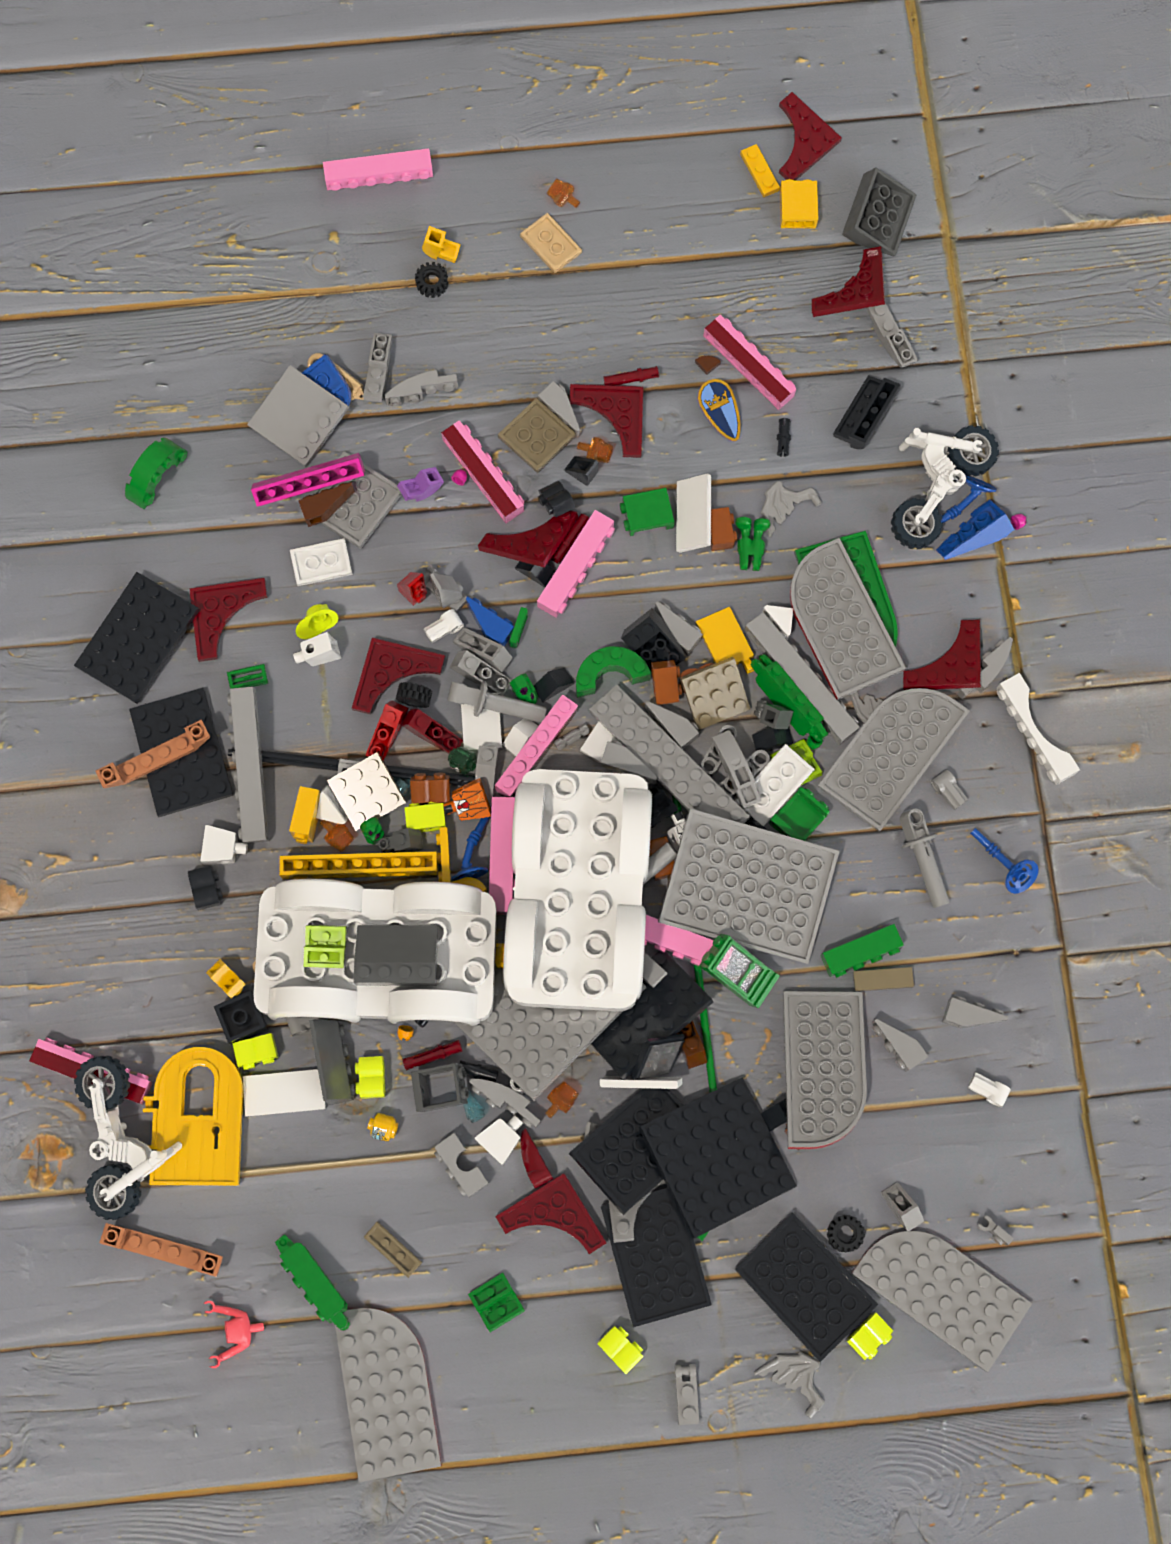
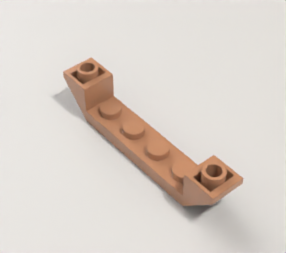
(155, 758)
(161, 1249)

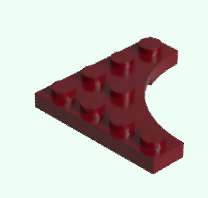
(811, 137)
(860, 291)
(620, 406)
(531, 546)
(216, 607)
(387, 664)
(956, 668)
(557, 1207)

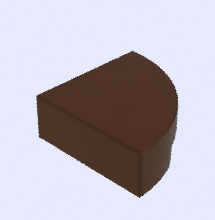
(707, 363)

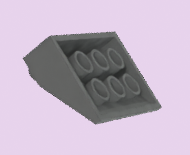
(879, 212)
(396, 955)
(331, 1061)

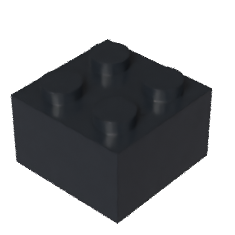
(240, 1018)

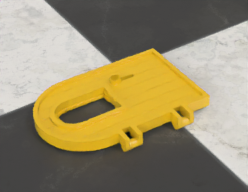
(197, 1159)

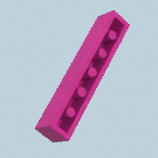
(307, 479)

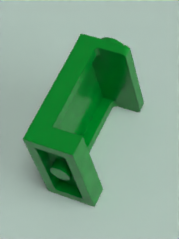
(647, 511)
(800, 815)

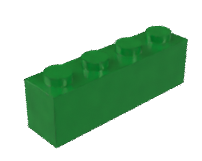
(862, 950)

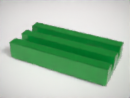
(518, 628)
(250, 677)

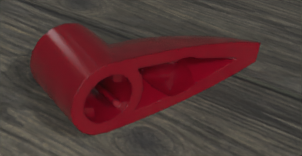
(533, 1161)

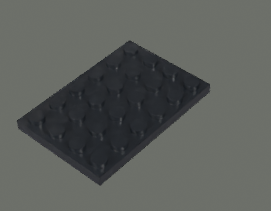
(136, 637)
(192, 778)
(656, 1014)
(617, 1153)
(661, 1265)
(806, 1287)

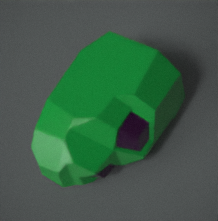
(524, 689)
(372, 830)

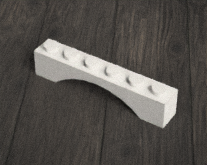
(1057, 762)

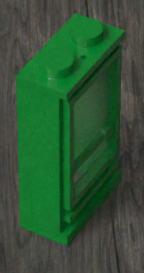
(739, 970)

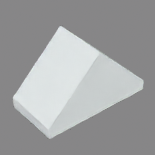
(781, 616)
(519, 736)
(330, 808)

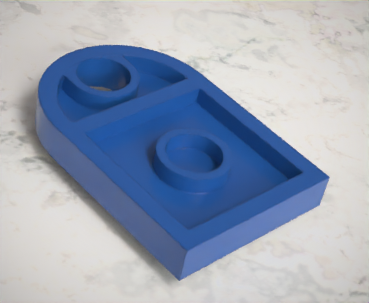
(328, 377)

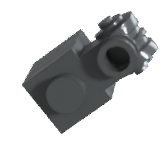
(773, 715)
(402, 841)

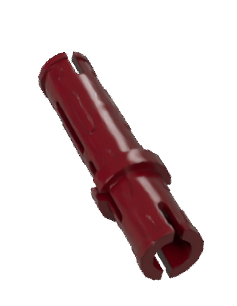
(633, 376)
(569, 539)
(428, 1056)

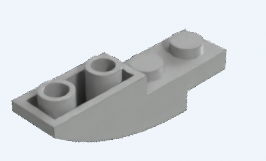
(891, 336)
(378, 367)
(412, 388)
(990, 666)
(737, 768)
(499, 1094)

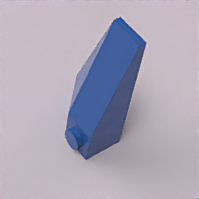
(984, 527)

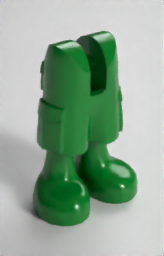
(750, 547)

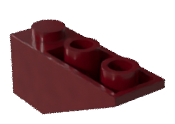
(430, 731)

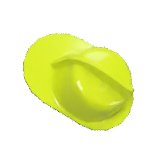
(316, 621)

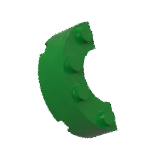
(149, 470)
(610, 660)

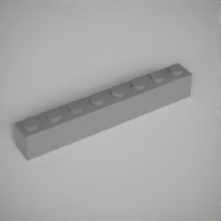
(775, 646)
(248, 765)

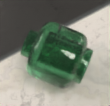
(462, 760)

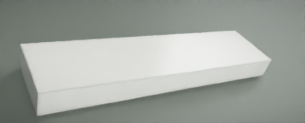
(650, 1082)

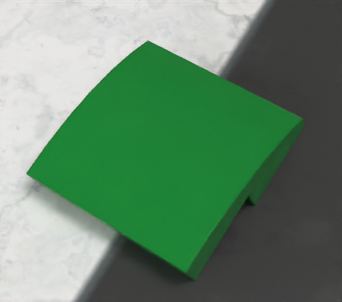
(496, 1302)

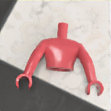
(237, 1330)

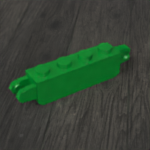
(785, 692)
(314, 1282)

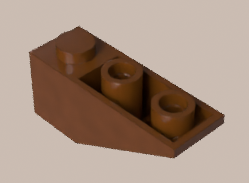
(324, 504)
(692, 1049)

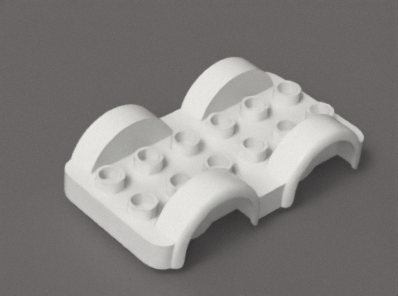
(578, 890)
(464, 951)

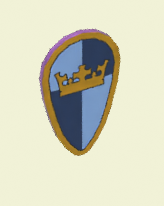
(720, 408)

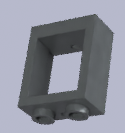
(421, 1091)

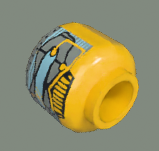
(382, 1127)

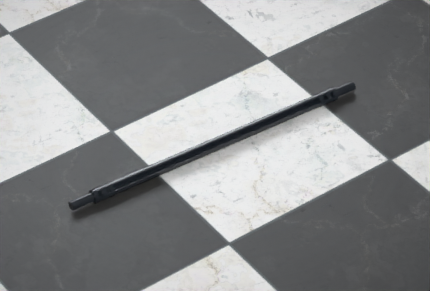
(332, 764)

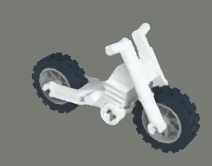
(942, 473)
(113, 1140)

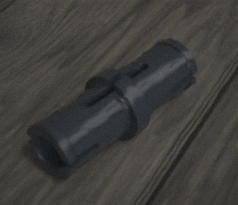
(783, 437)
(480, 1072)

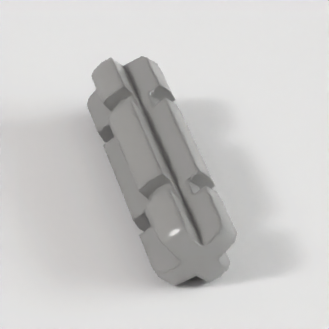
(572, 736)

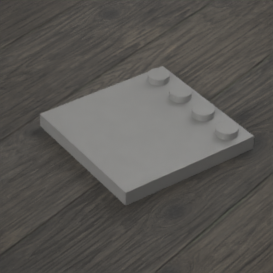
(298, 416)
(364, 508)

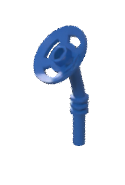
(977, 486)
(467, 867)
(1014, 870)

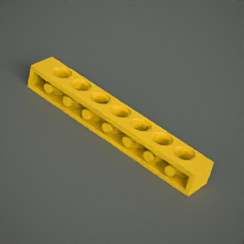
(358, 865)

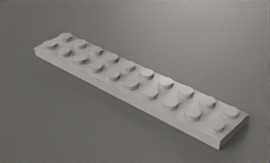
(664, 757)

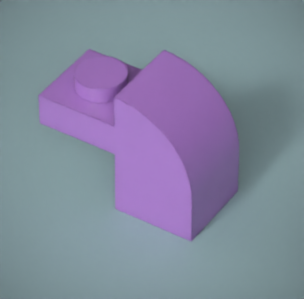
(422, 486)

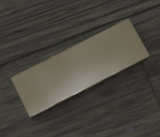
(883, 979)
(392, 1249)

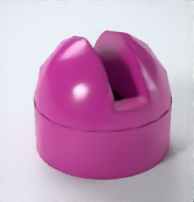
(459, 477)
(1018, 521)

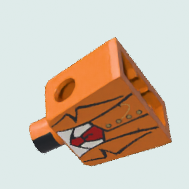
(469, 801)

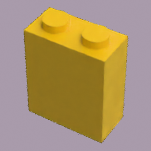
(798, 204)
(304, 816)

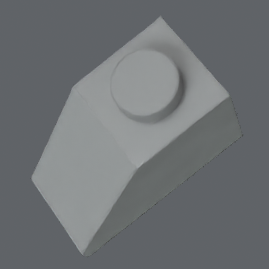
(903, 1206)

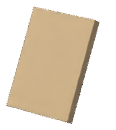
(551, 243)

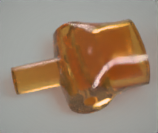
(561, 193)
(597, 450)
(337, 836)
(561, 1099)

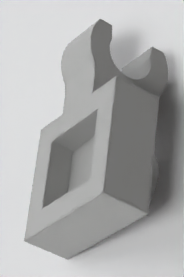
(999, 1235)

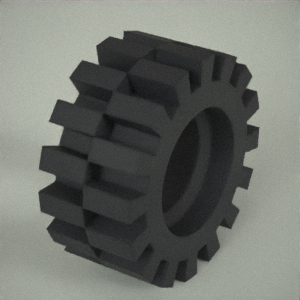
(427, 270)
(414, 695)
(858, 1233)

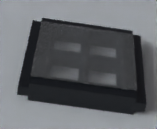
(658, 1056)

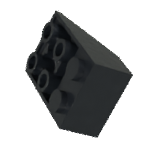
(653, 640)

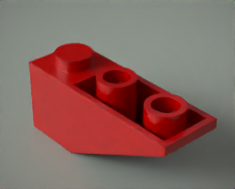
(413, 587)
(387, 729)

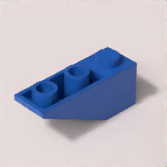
(491, 625)

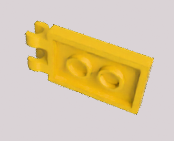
(725, 638)

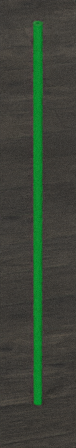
(704, 1015)

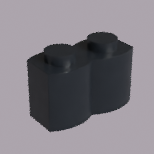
(556, 499)
(205, 887)

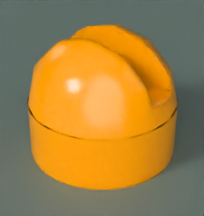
(405, 1032)

